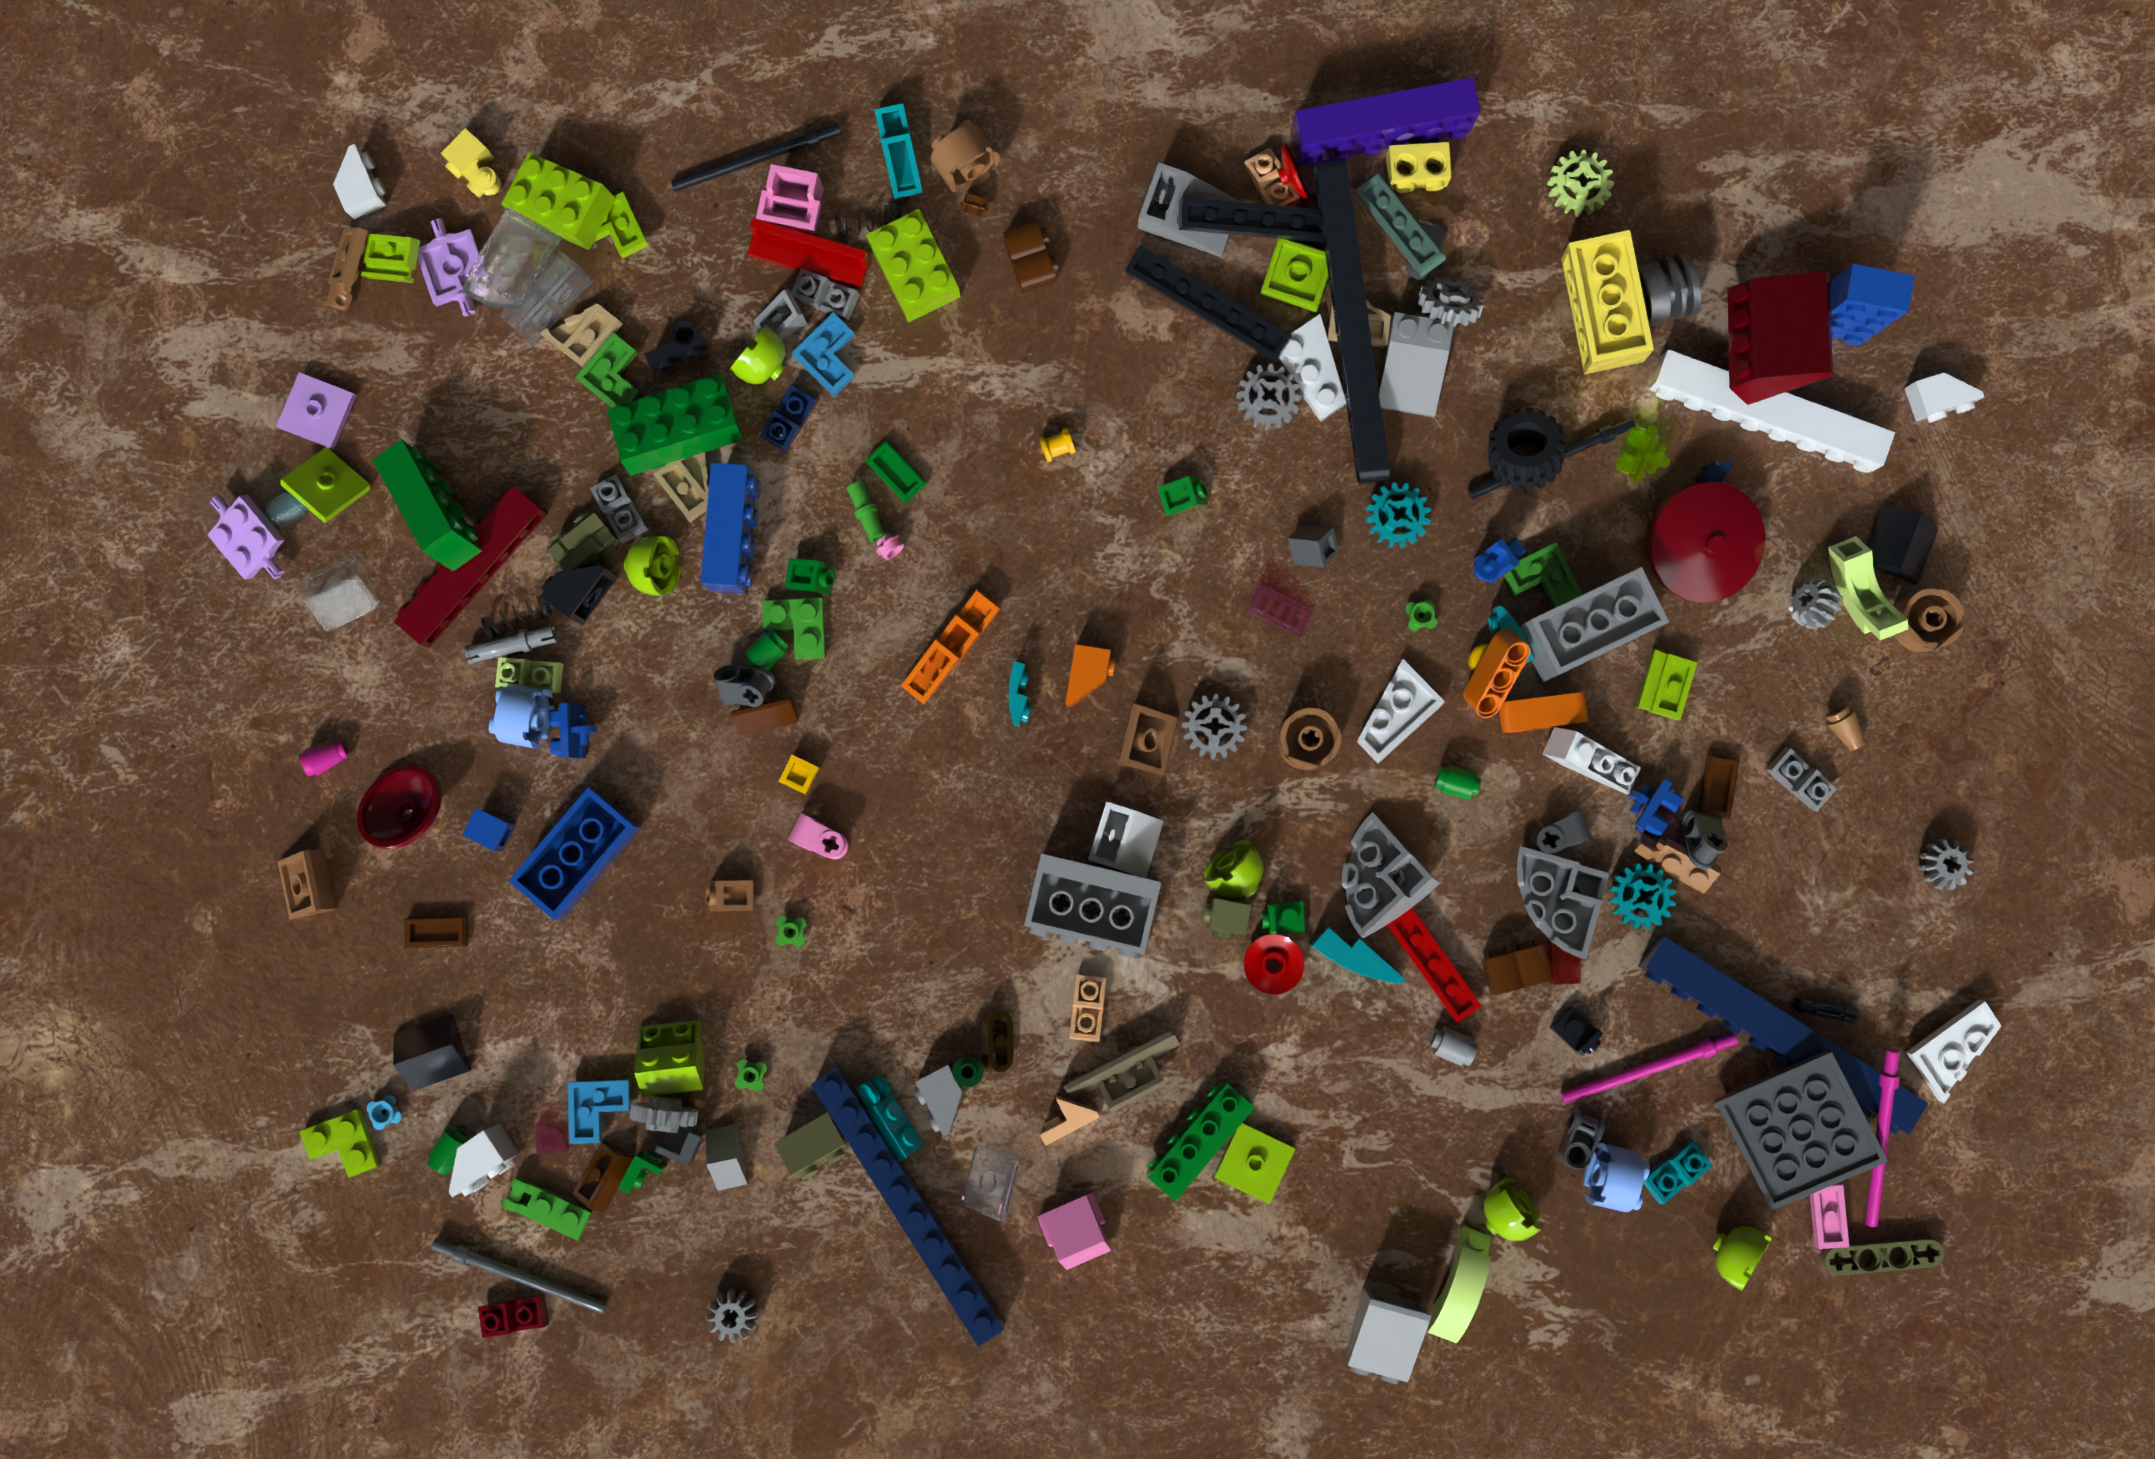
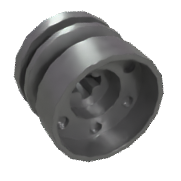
(1670, 288)

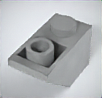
(942, 1097)

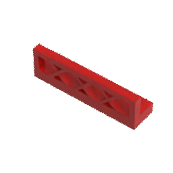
(808, 252)

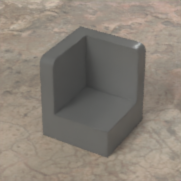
(1313, 545)
(681, 1145)

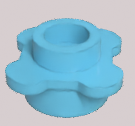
(375, 1112)

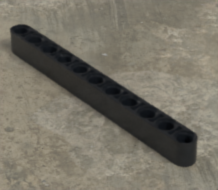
(1351, 320)

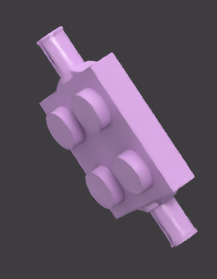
(446, 264)
(246, 537)

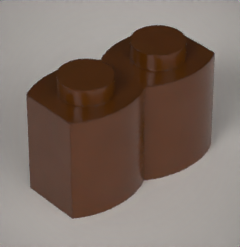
(1029, 256)
(1517, 968)

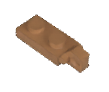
(345, 267)
(1675, 862)

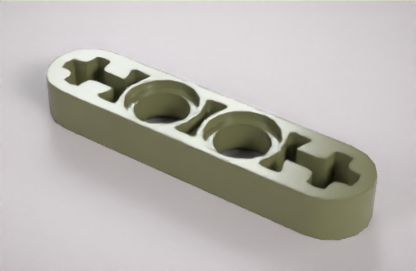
(1882, 1259)

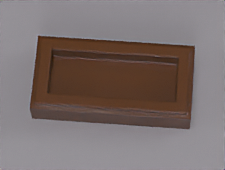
(1718, 786)
(436, 932)

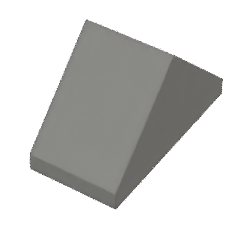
(782, 315)
(725, 1157)

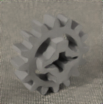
(1450, 301)
(1261, 387)
(1233, 727)
(663, 1114)

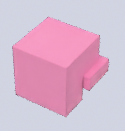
(791, 199)
(1075, 1231)

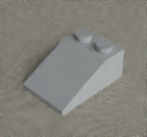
(1414, 364)

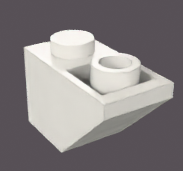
(357, 186)
(1940, 394)

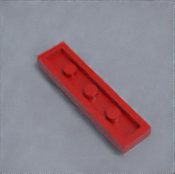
(1434, 965)

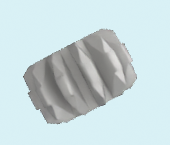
(1815, 603)
(1938, 871)
(721, 1309)

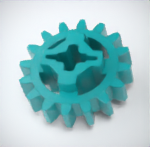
(1406, 522)
(1634, 885)

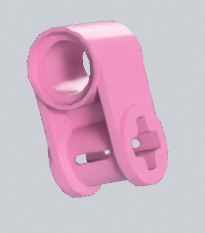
(814, 837)

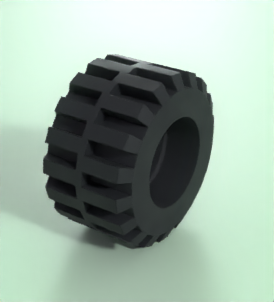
(1532, 429)

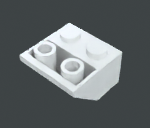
(1125, 840)
(481, 1157)

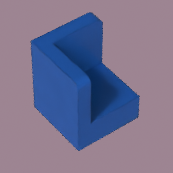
(488, 830)

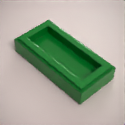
(895, 472)

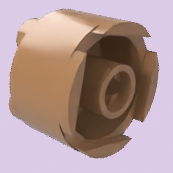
(964, 157)
(1944, 621)
(1323, 730)

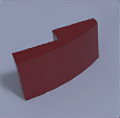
(513, 1315)

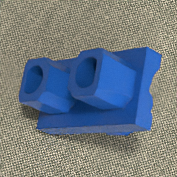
(1497, 560)
(573, 731)
(1649, 820)

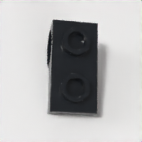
(666, 356)

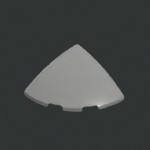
(1382, 877)
(1561, 898)

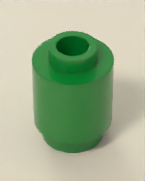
(766, 651)
(1457, 781)
(444, 1150)

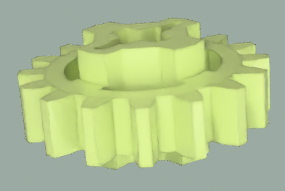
(1571, 192)

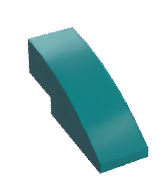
(898, 151)
(1355, 957)

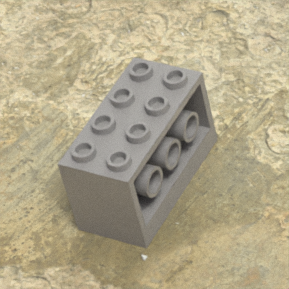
(1593, 624)
(1091, 883)

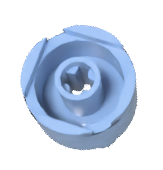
(521, 715)
(1616, 1178)

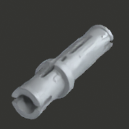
(522, 641)

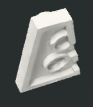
(1314, 368)
(1399, 713)
(1951, 1048)

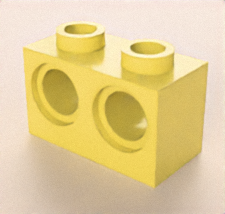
(1416, 158)

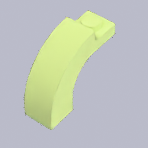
(1855, 578)
(1464, 1286)

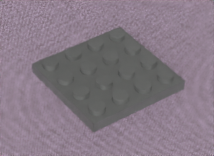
(1801, 1130)

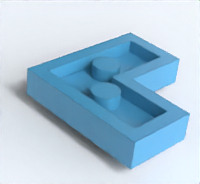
(819, 352)
(587, 1103)

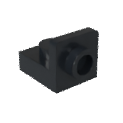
(1577, 1032)

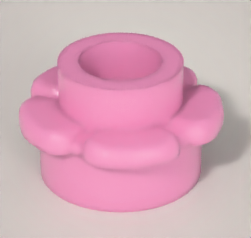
(889, 546)

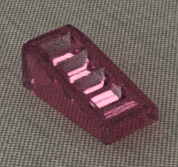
(1284, 601)

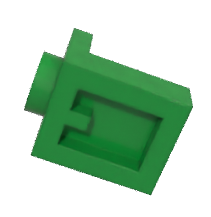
(1183, 495)
(810, 576)
(1283, 917)
(636, 1175)

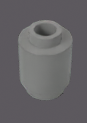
(1453, 1046)

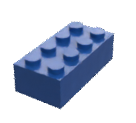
(1867, 302)
(729, 528)
(574, 854)

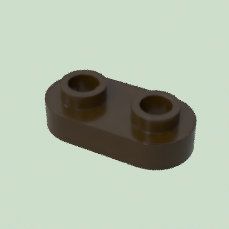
(997, 1040)

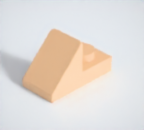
(1075, 1117)

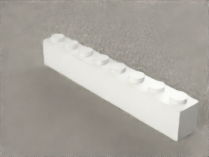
(1781, 416)

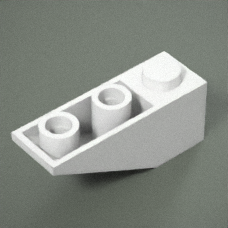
(1591, 759)

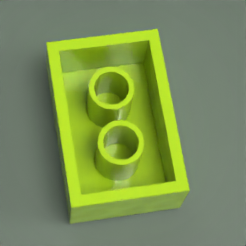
(559, 200)
(913, 265)

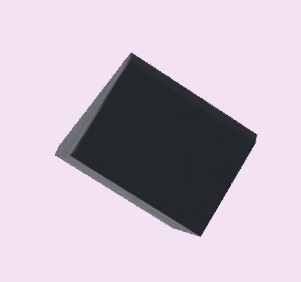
(1901, 543)
(430, 1053)

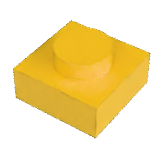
(799, 774)

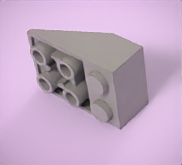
(1161, 208)

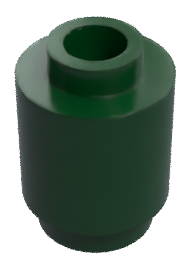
(977, 1066)

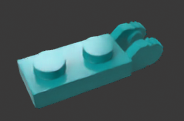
(890, 1117)

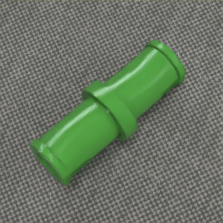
(866, 511)

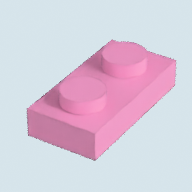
(1829, 1218)

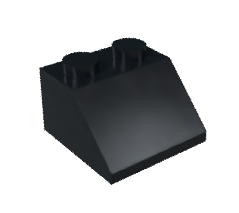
(578, 591)

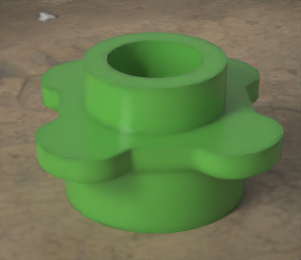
(1427, 609)
(798, 927)
(758, 1070)

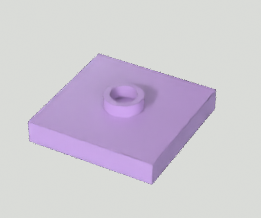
(316, 411)

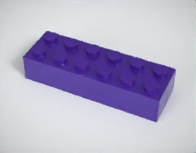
(1385, 120)

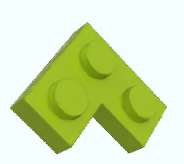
(623, 227)
(348, 1136)

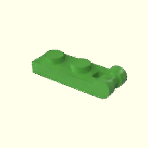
(548, 1208)

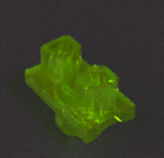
(1636, 465)

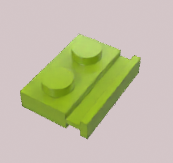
(390, 257)
(1666, 685)

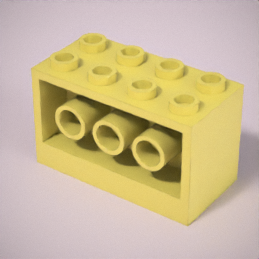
(1607, 302)

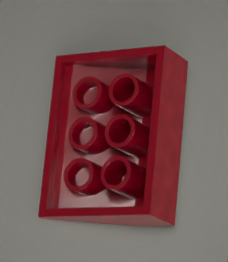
(1779, 334)

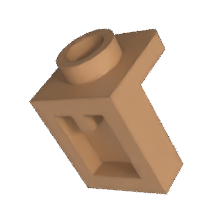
(730, 895)

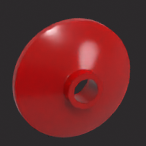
(1290, 173)
(1289, 967)

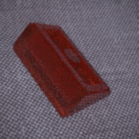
(1563, 966)

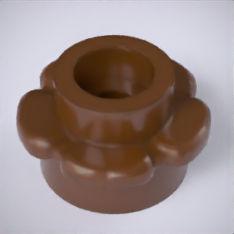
(974, 204)

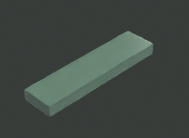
(1400, 225)

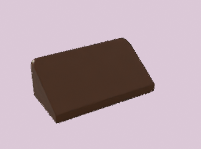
(765, 716)
(602, 1177)

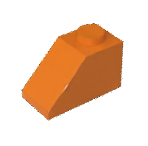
(1088, 672)

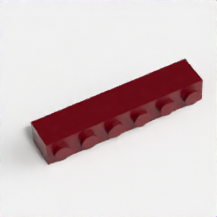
(450, 591)

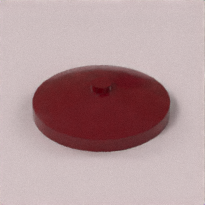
(1705, 542)

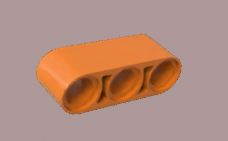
(1496, 673)
(1543, 712)

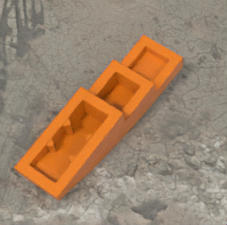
(951, 646)

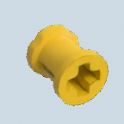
(1057, 445)

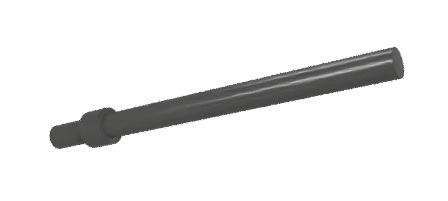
(463, 1254)

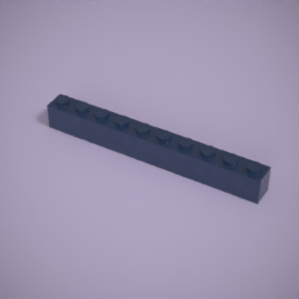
(1769, 1026)
(910, 1207)

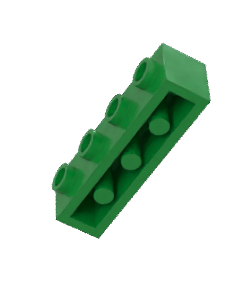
(1200, 1140)

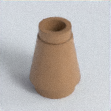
(1846, 726)

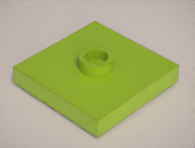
(1296, 275)
(325, 484)
(1254, 1163)

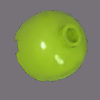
(761, 358)
(652, 565)
(1236, 872)
(1510, 1212)
(1740, 1254)

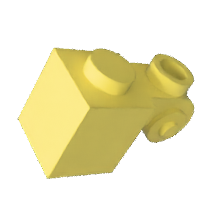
(469, 159)

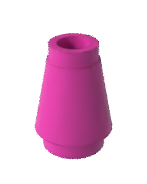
(321, 758)

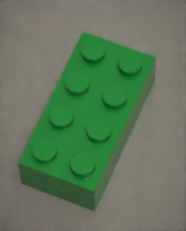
(675, 424)
(428, 505)

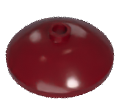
(399, 807)

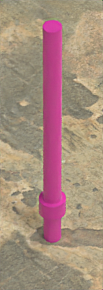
(1704, 1048)
(1889, 1082)

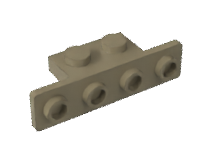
(1127, 1076)

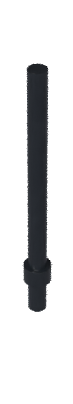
(810, 138)
(1602, 435)

